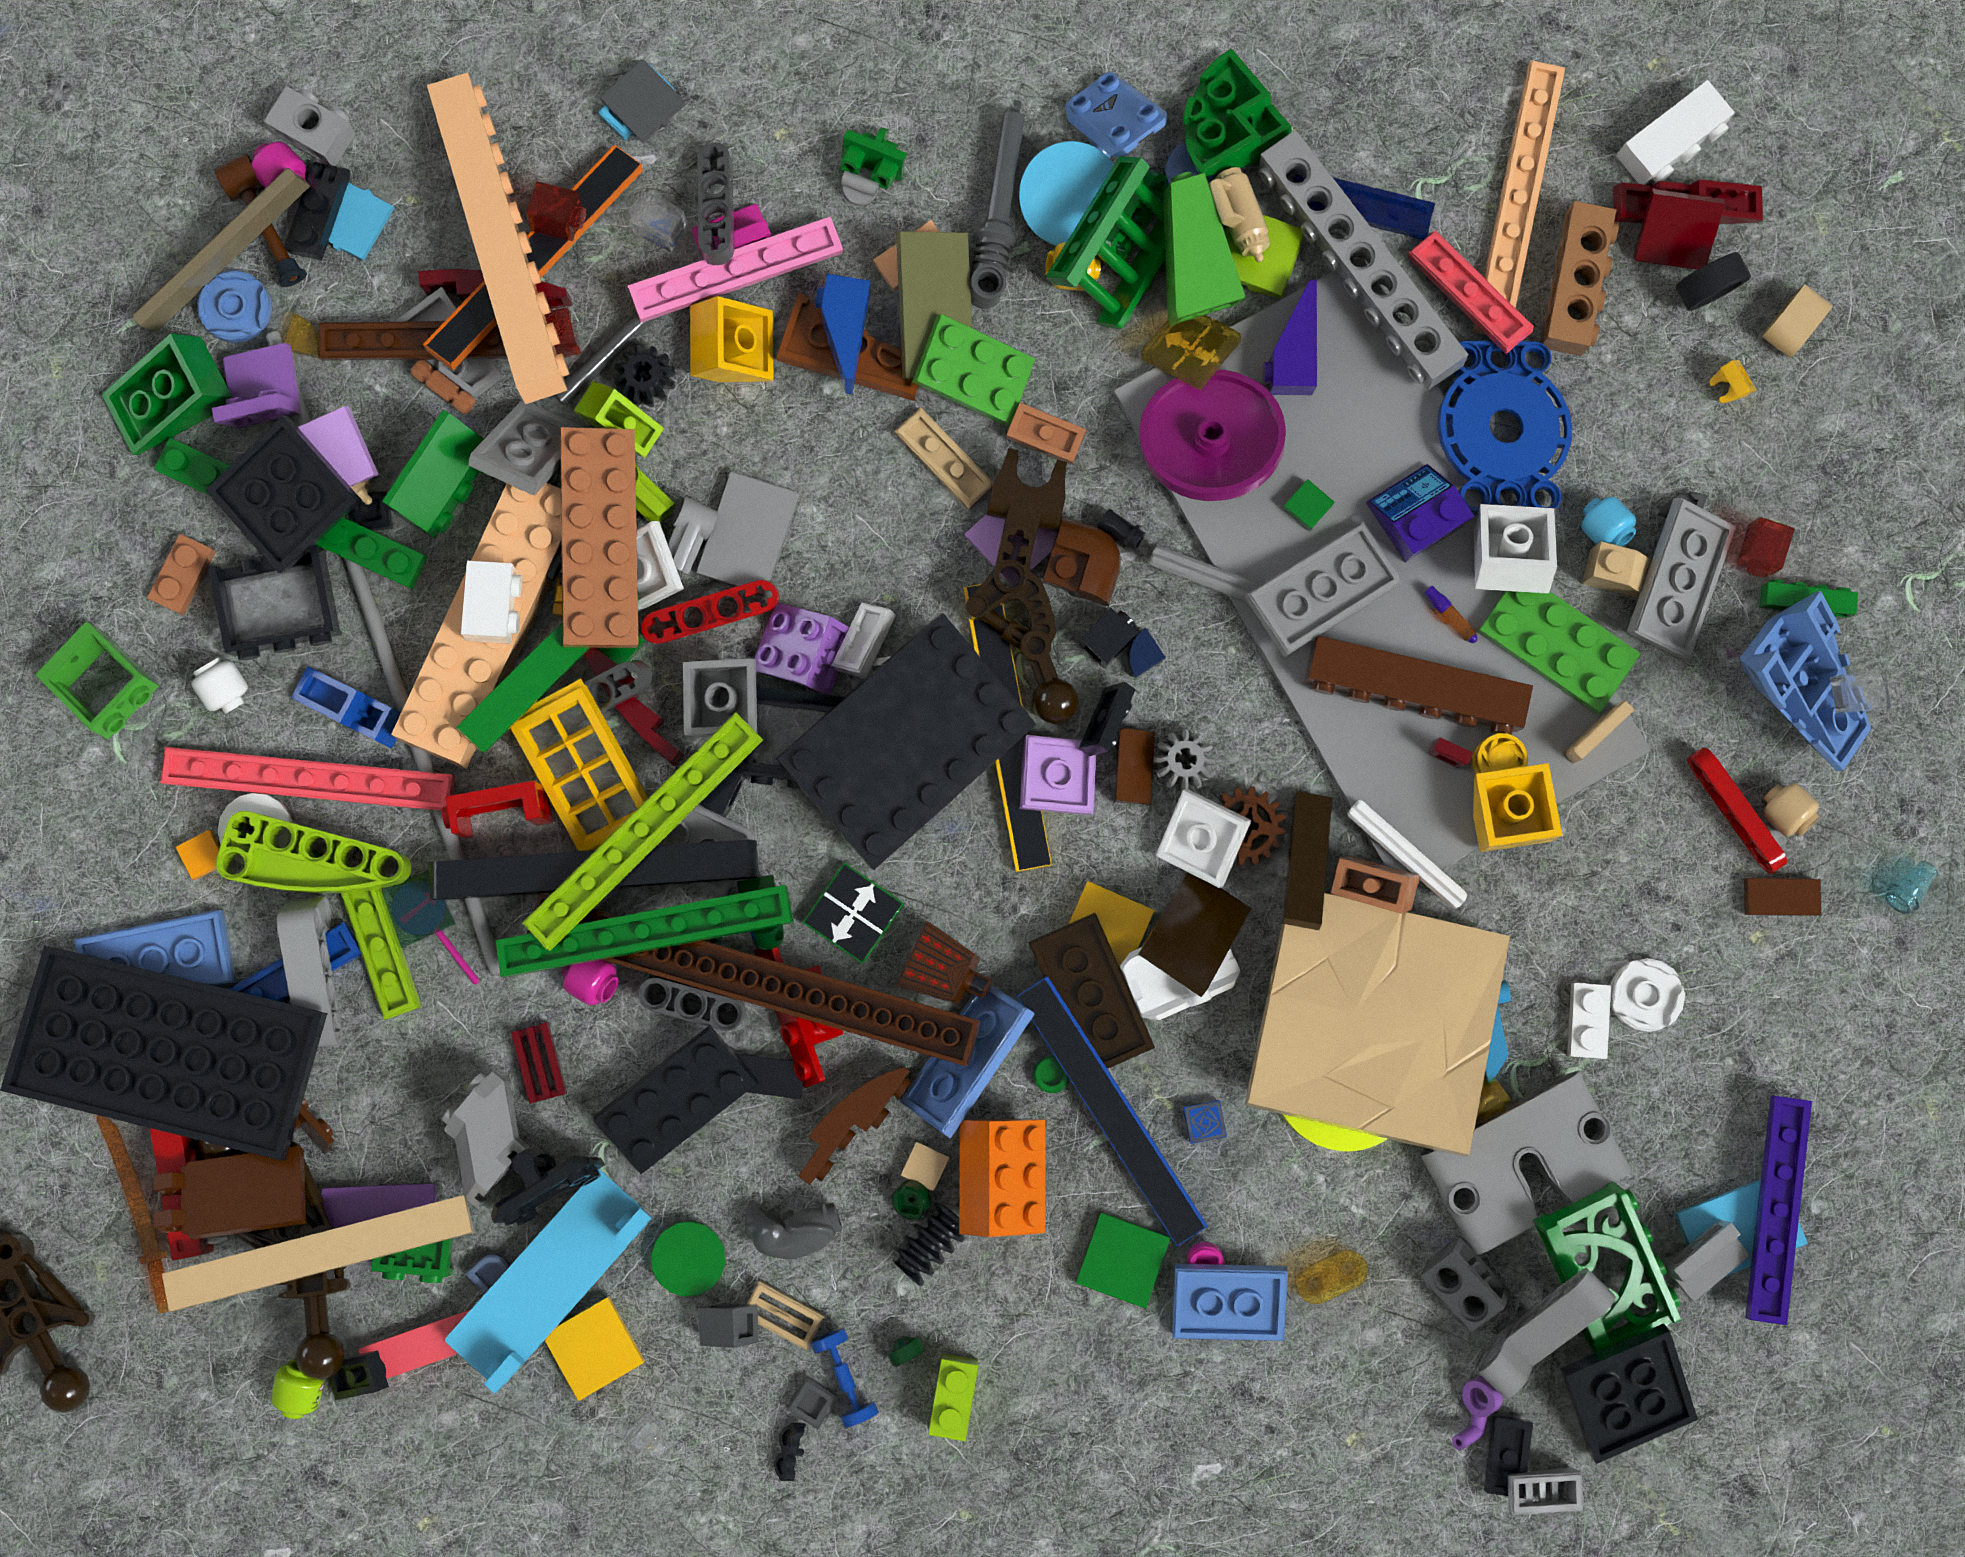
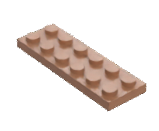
(598, 538)

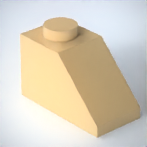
(1616, 569)

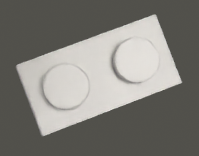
(1589, 1020)

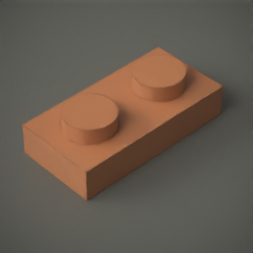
(1046, 433)
(181, 574)

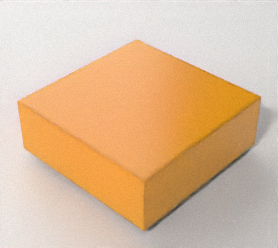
(199, 854)

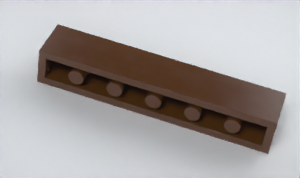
(1418, 685)

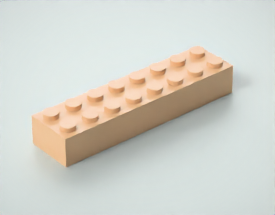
(465, 672)

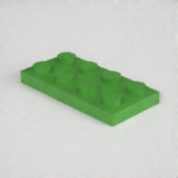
(1560, 645)

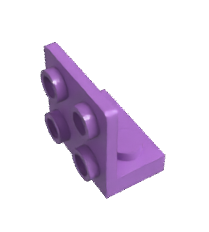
(261, 387)
(801, 647)

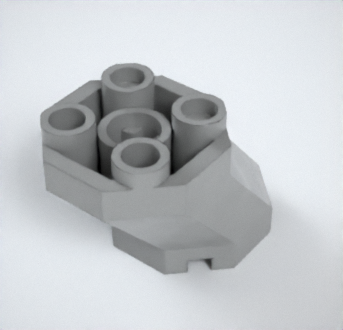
(485, 1135)

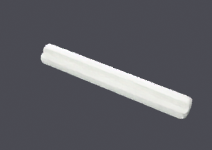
(1407, 854)

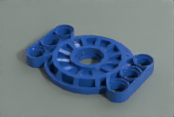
(1477, 453)

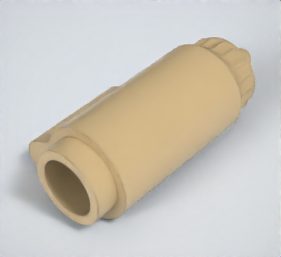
(1240, 212)

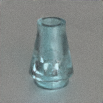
(1911, 888)

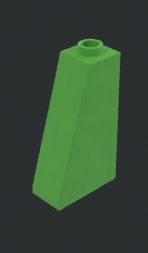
(1197, 254)

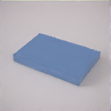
(1229, 1302)

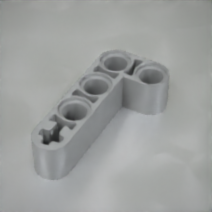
(307, 961)
(1543, 1330)

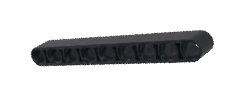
(548, 871)

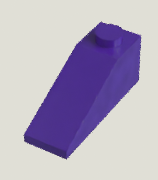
(1294, 358)

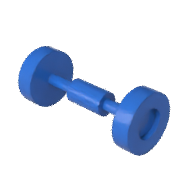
(859, 1412)

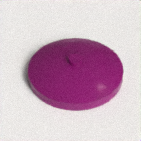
(1212, 439)

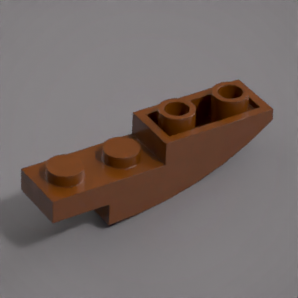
(861, 1107)

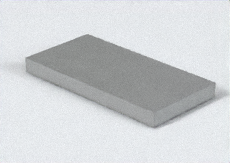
(1681, 579)
(1323, 589)

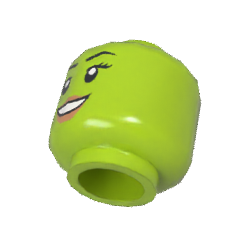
(295, 1393)

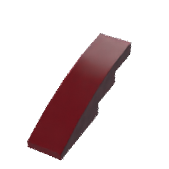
(1742, 201)
(466, 281)
(634, 711)

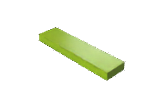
(382, 953)

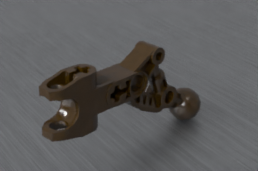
(1024, 512)

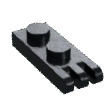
(317, 211)

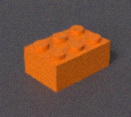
(1002, 1177)

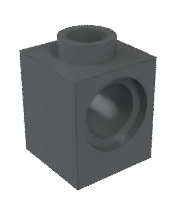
(728, 1325)

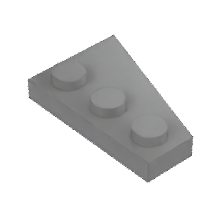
(471, 374)

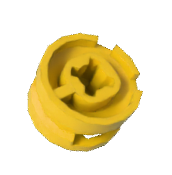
(1499, 753)

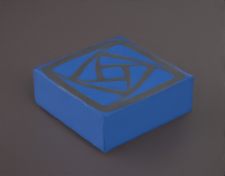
(1204, 1121)

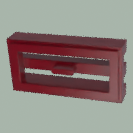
(525, 1068)

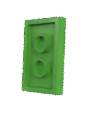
(973, 370)

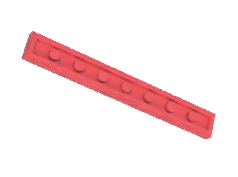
(306, 779)

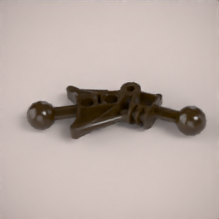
(320, 1351)
(63, 1385)

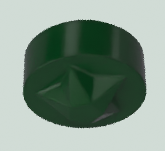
(911, 1200)
(905, 1349)

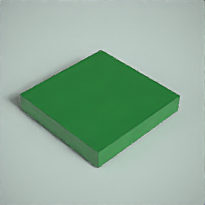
(1122, 1260)

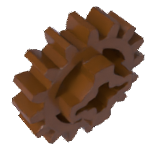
(1261, 828)

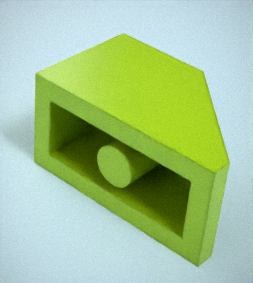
(611, 410)

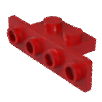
(802, 1035)

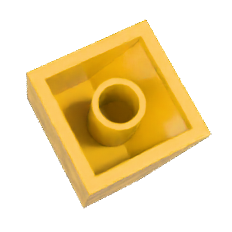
(731, 341)
(1515, 808)

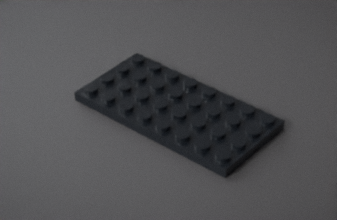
(164, 1052)

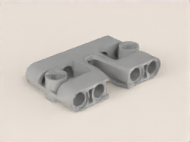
(1550, 1129)

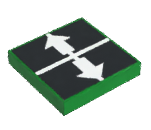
(853, 913)

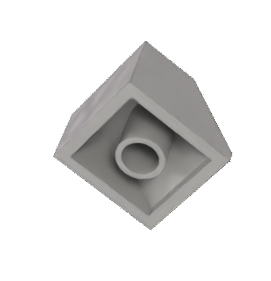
(715, 692)

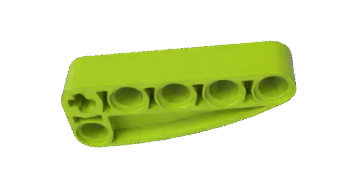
(295, 865)

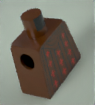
(942, 968)

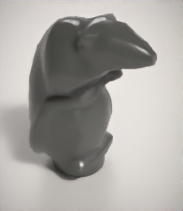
(794, 1236)

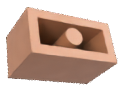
(1375, 884)

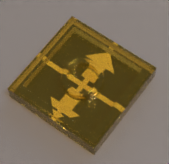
(1191, 349)

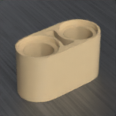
(1797, 320)

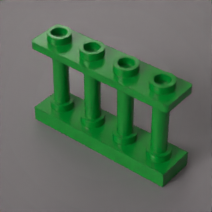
(1090, 239)

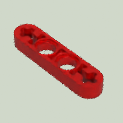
(711, 614)
(1737, 810)

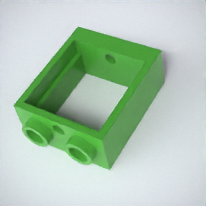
(64, 670)

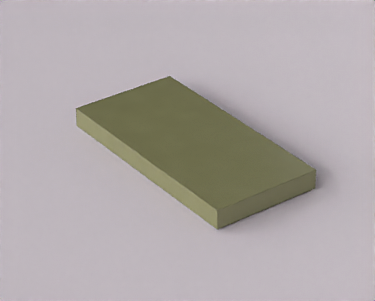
(930, 283)

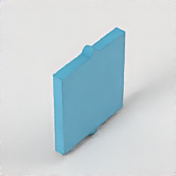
(359, 222)

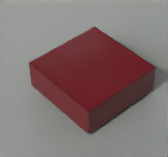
(1450, 753)

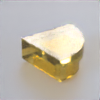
(303, 337)

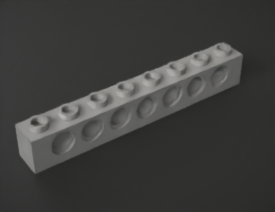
(1295, 157)

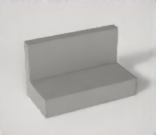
(1707, 1259)

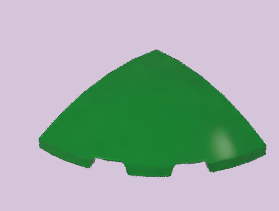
(1230, 118)

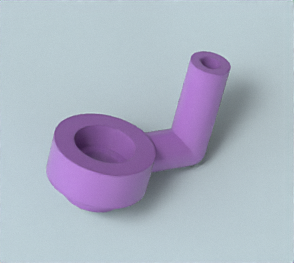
(1480, 1407)

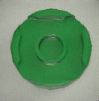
(688, 1258)

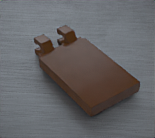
(234, 1195)

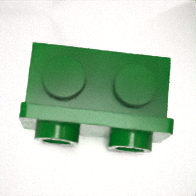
(428, 1261)

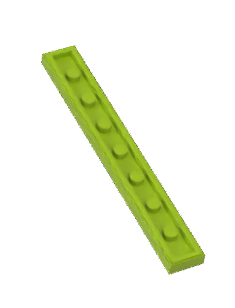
(642, 831)

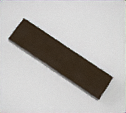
(1307, 861)

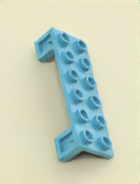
(547, 1280)

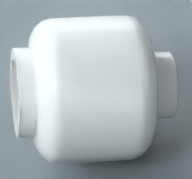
(219, 685)

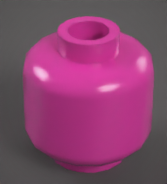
(272, 159)
(590, 981)

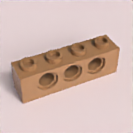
(1580, 223)

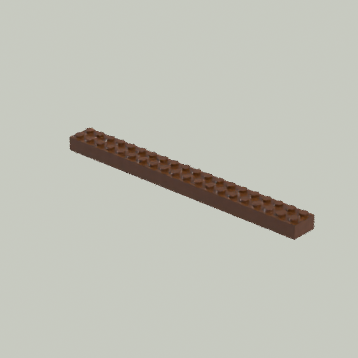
(806, 995)

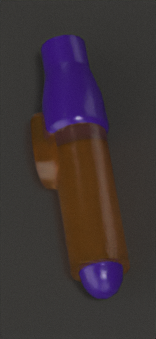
(1448, 614)

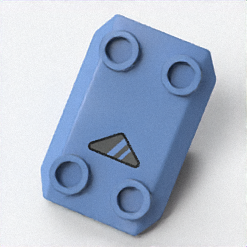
(1114, 115)

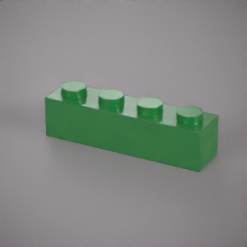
(1782, 596)

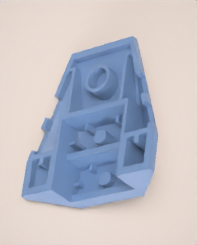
(1793, 669)

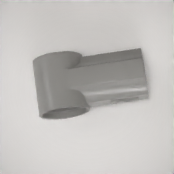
(691, 526)

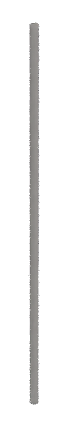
(400, 697)

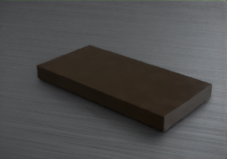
(1195, 933)
(1093, 988)

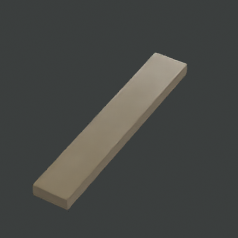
(221, 250)

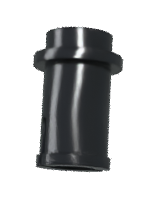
(1121, 530)

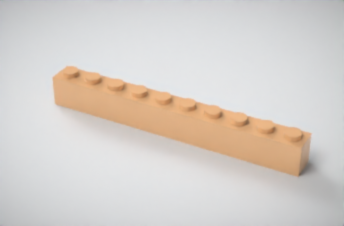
(497, 239)

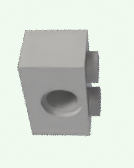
(293, 112)

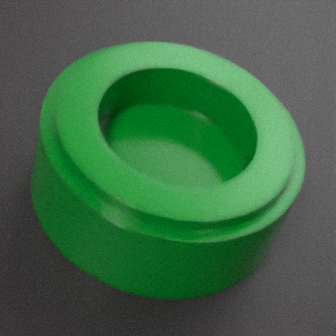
(1050, 1075)

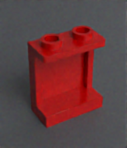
(527, 795)

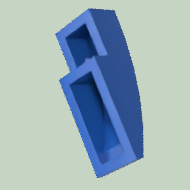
(347, 706)

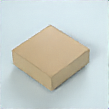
(925, 1165)

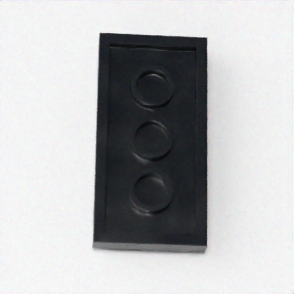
(675, 1099)

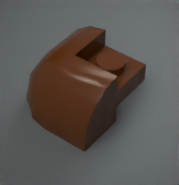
(1083, 561)

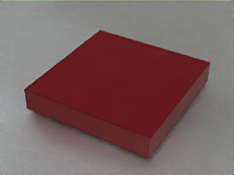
(1678, 229)

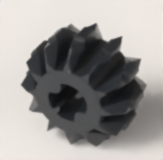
(650, 363)

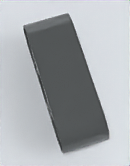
(674, 1005)

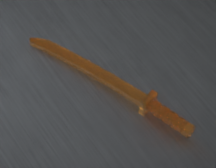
(139, 1210)

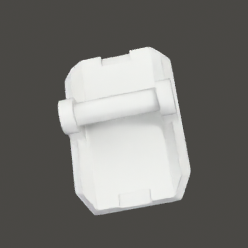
(1161, 995)

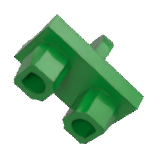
(875, 154)

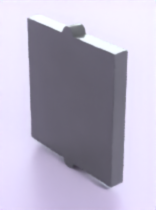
(642, 100)

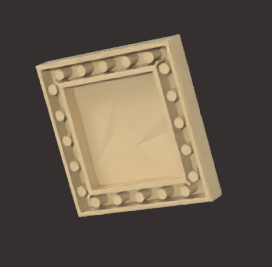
(1380, 1024)

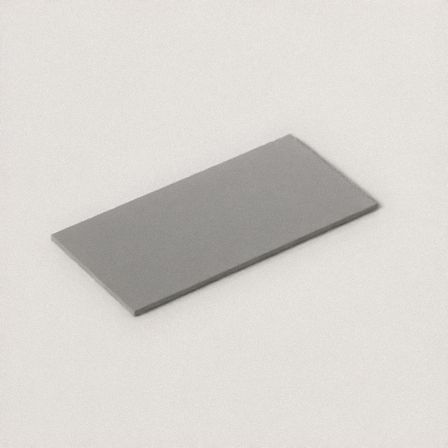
(1354, 441)

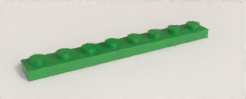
(344, 539)
(648, 931)

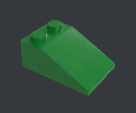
(166, 392)

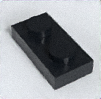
(1107, 719)
(359, 1376)
(1507, 1453)

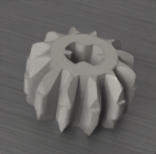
(1192, 751)

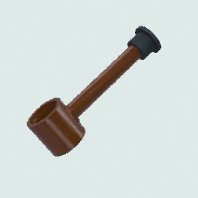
(240, 182)

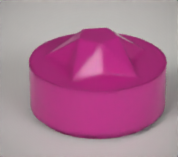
(1205, 1254)

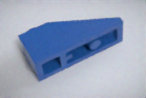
(843, 317)

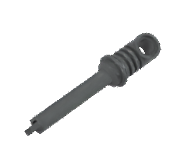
(994, 235)

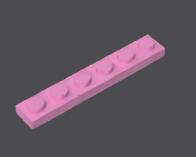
(747, 267)

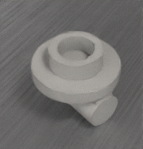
(859, 188)

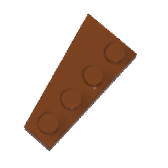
(808, 348)

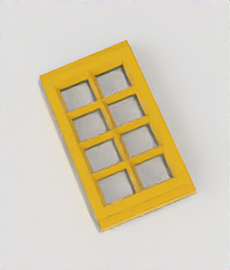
(579, 764)

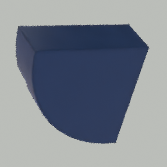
(1144, 654)

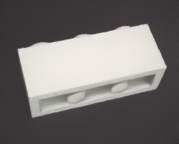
(1676, 135)

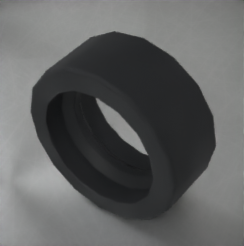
(1713, 281)

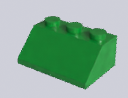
(436, 477)

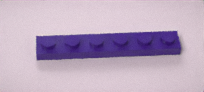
(1778, 1210)

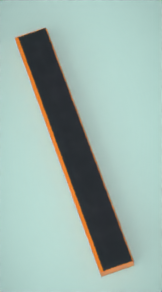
(476, 316)

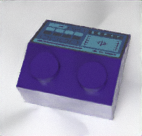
(1420, 511)

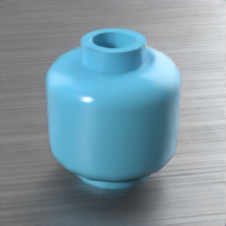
(1608, 521)

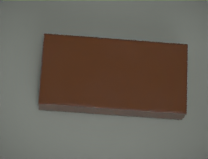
(1782, 897)

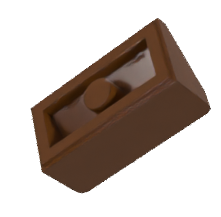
(1134, 766)

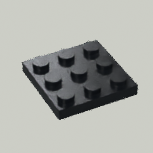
(283, 494)
(1629, 1393)

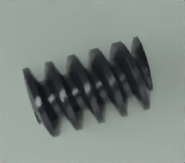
(929, 1244)

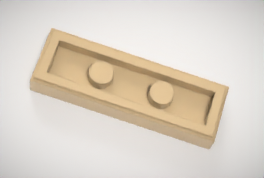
(944, 458)

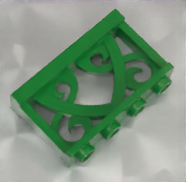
(1565, 1245)

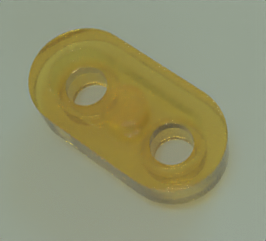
(1331, 1278)

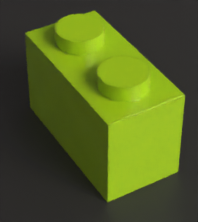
(953, 1397)

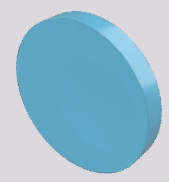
(1061, 187)

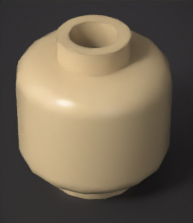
(1791, 809)

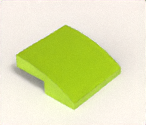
(1274, 272)

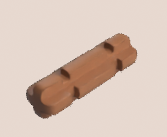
(443, 386)

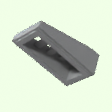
(1572, 1491)

